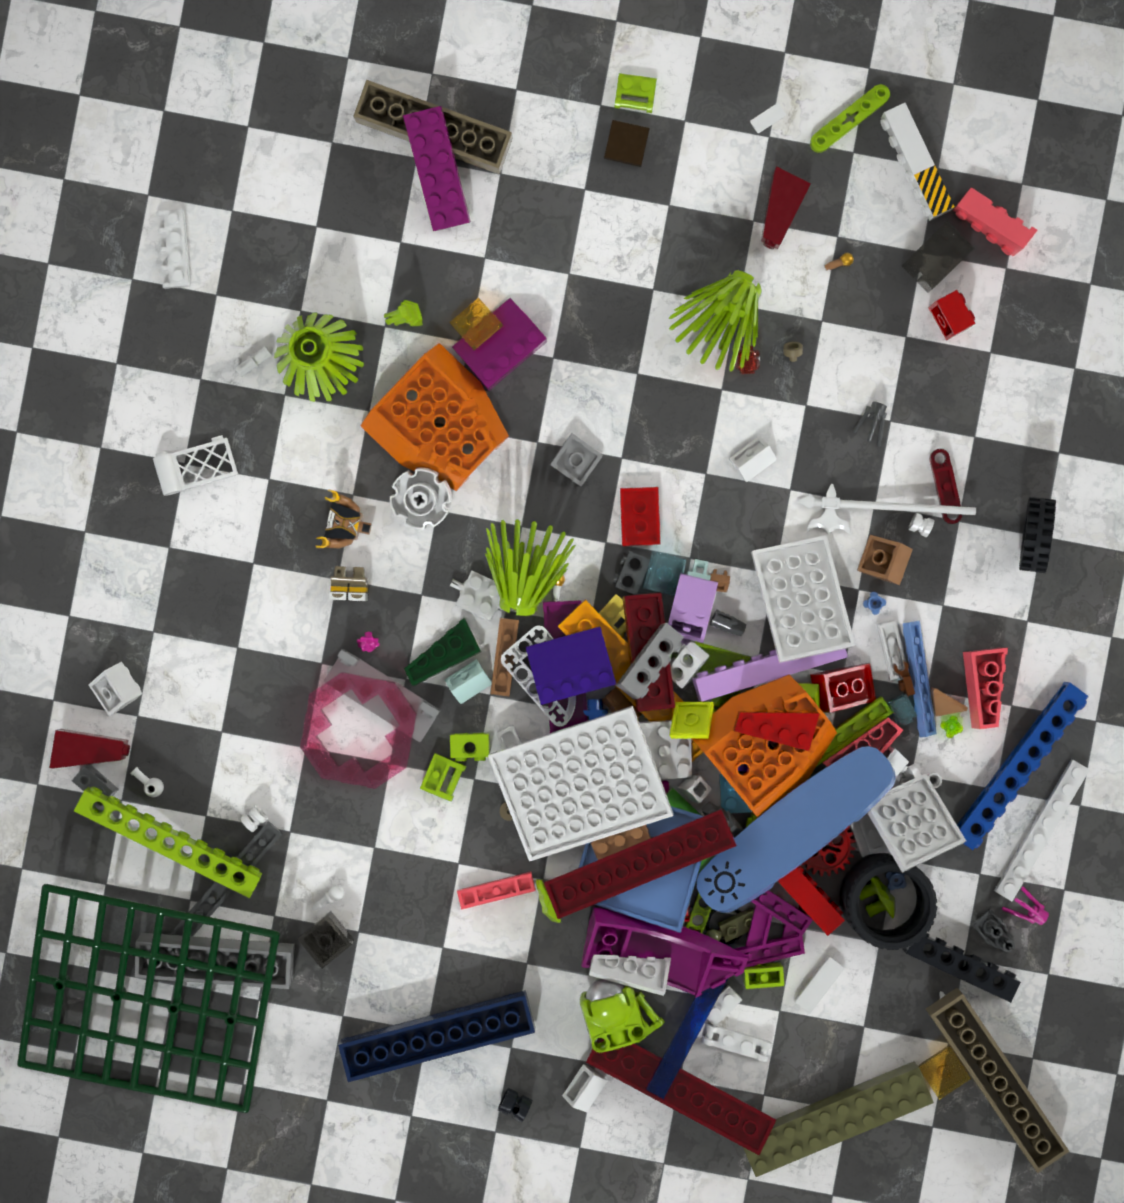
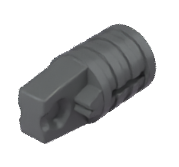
(728, 623)

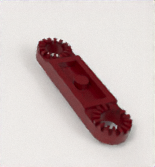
(945, 484)

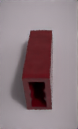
(783, 203)
(83, 748)

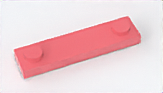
(496, 890)

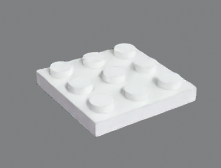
(670, 755)

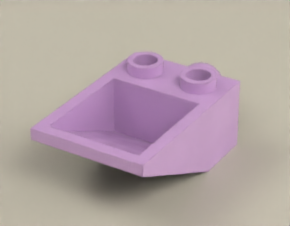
(692, 607)

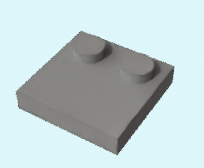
(576, 459)

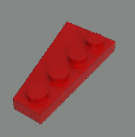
(789, 729)

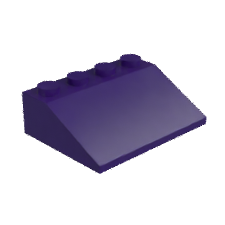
(570, 665)

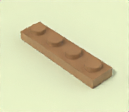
(506, 638)

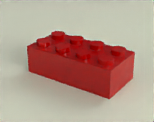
(812, 900)

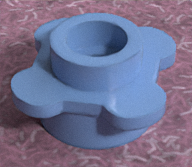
(880, 602)
(891, 879)

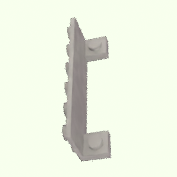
(425, 711)

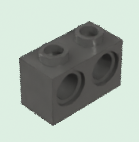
(636, 574)

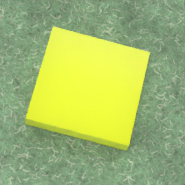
(691, 720)

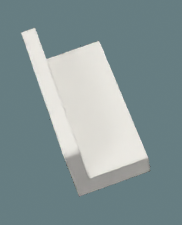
(753, 458)

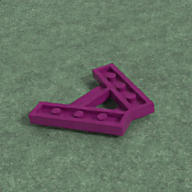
(789, 945)

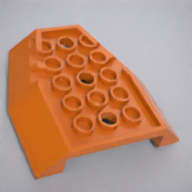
(445, 391)
(770, 771)

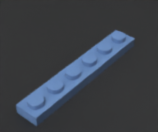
(919, 676)

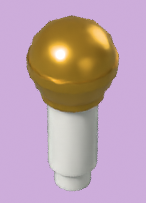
(557, 589)

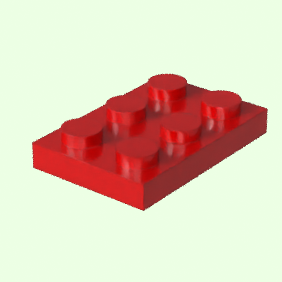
(640, 516)

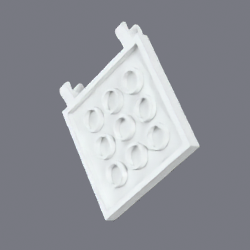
(915, 821)

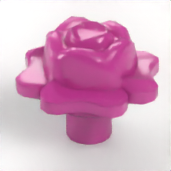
(367, 642)

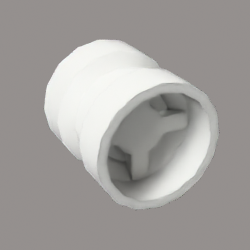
(923, 526)
(253, 818)

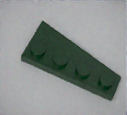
(448, 651)

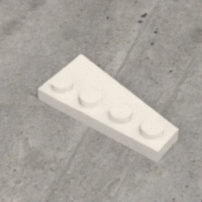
(640, 973)

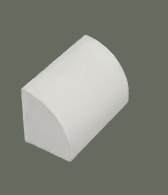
(584, 1088)

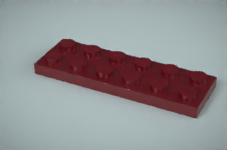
(642, 618)

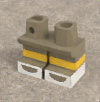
(349, 588)

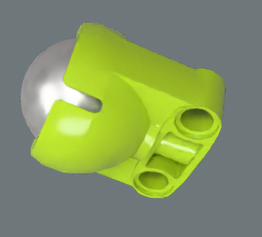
(611, 1014)

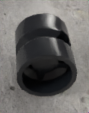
(508, 1102)

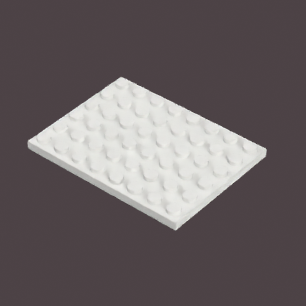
(581, 784)

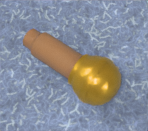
(845, 260)

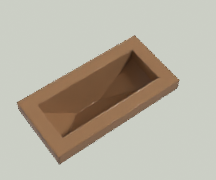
(944, 704)

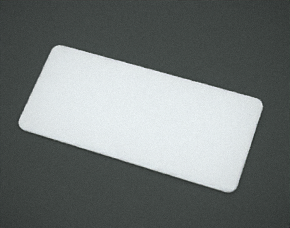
(768, 118)

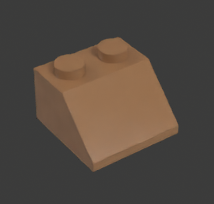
(885, 559)

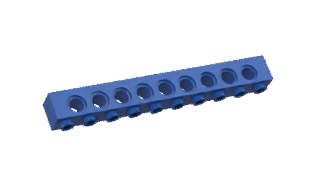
(1020, 754)

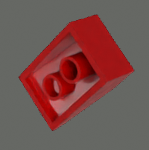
(844, 687)

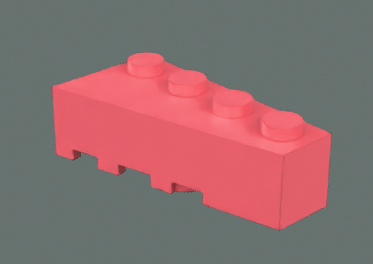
(994, 222)
(984, 685)
(878, 737)

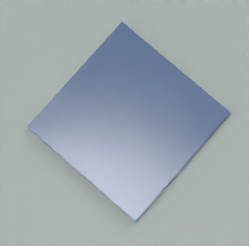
(663, 899)

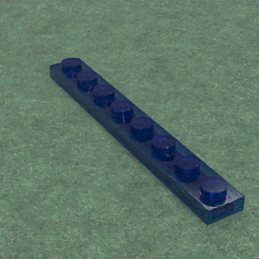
(683, 1041)

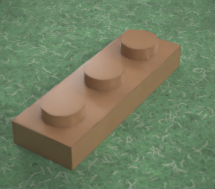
(620, 841)

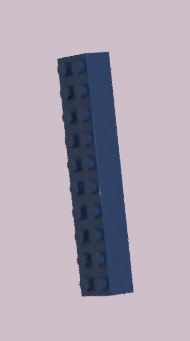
(436, 1036)

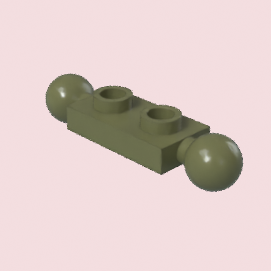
(733, 926)

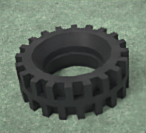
(1037, 535)

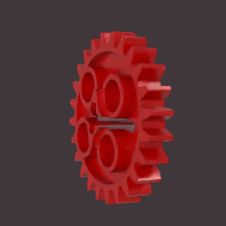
(818, 860)

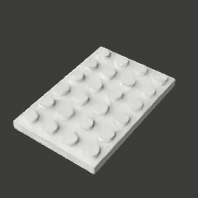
(803, 599)

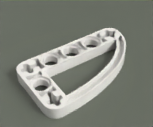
(525, 683)

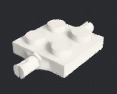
(478, 595)

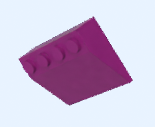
(505, 348)

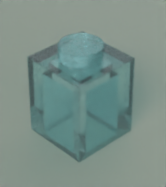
(902, 709)

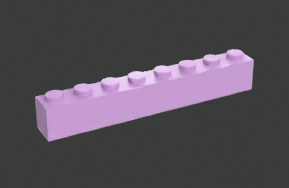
(755, 672)

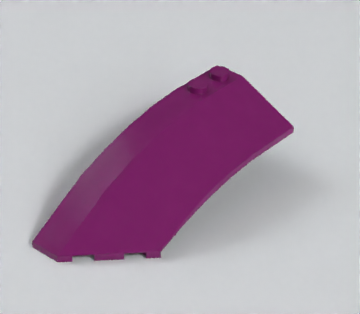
(695, 957)

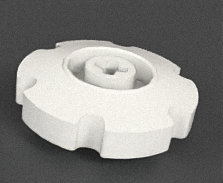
(435, 496)

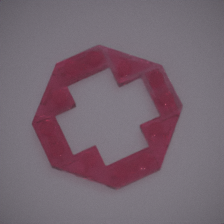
(351, 770)

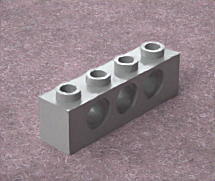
(629, 682)

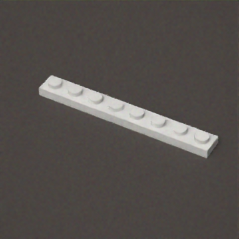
(1041, 830)

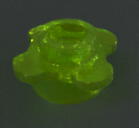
(957, 728)

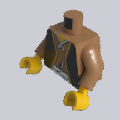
(343, 523)

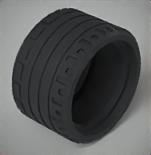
(902, 936)

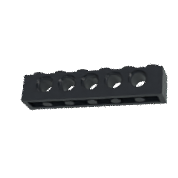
(1004, 989)

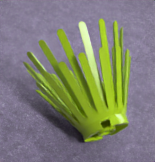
(734, 299)
(320, 362)
(522, 587)

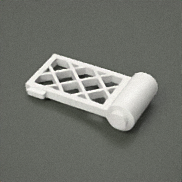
(169, 469)

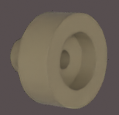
(793, 350)
(504, 812)

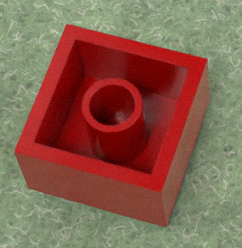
(952, 314)

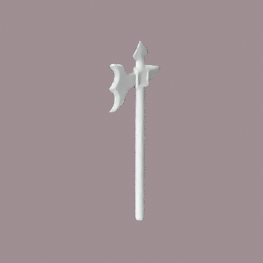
(830, 521)

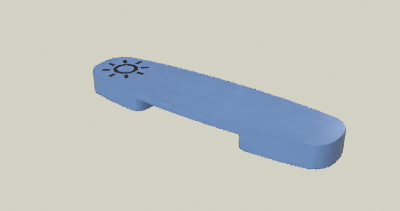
(796, 829)

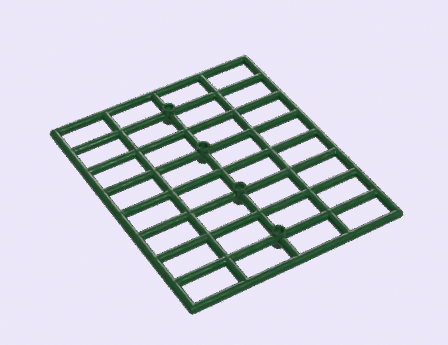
(120, 993)

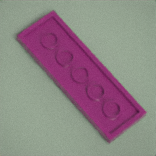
(437, 168)

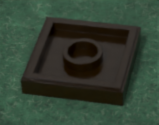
(626, 143)

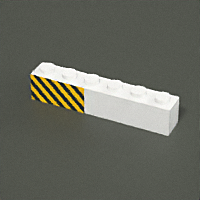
(916, 161)

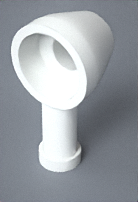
(157, 783)

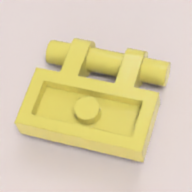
(613, 612)

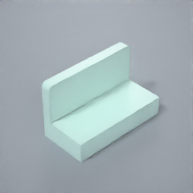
(468, 681)

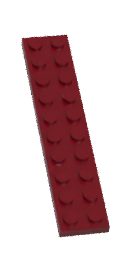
(640, 864)
(689, 1096)

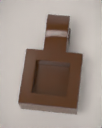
(905, 683)

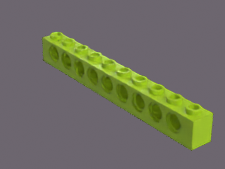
(157, 843)

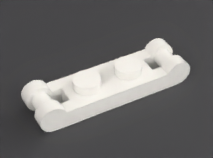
(736, 1042)

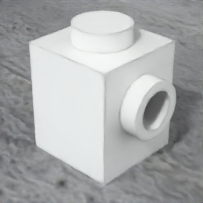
(695, 788)

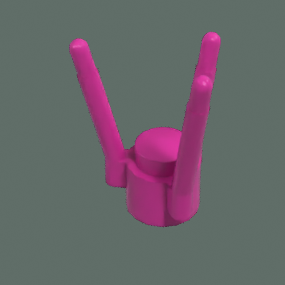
(1036, 913)

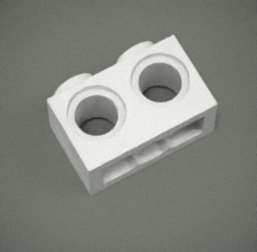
(686, 664)

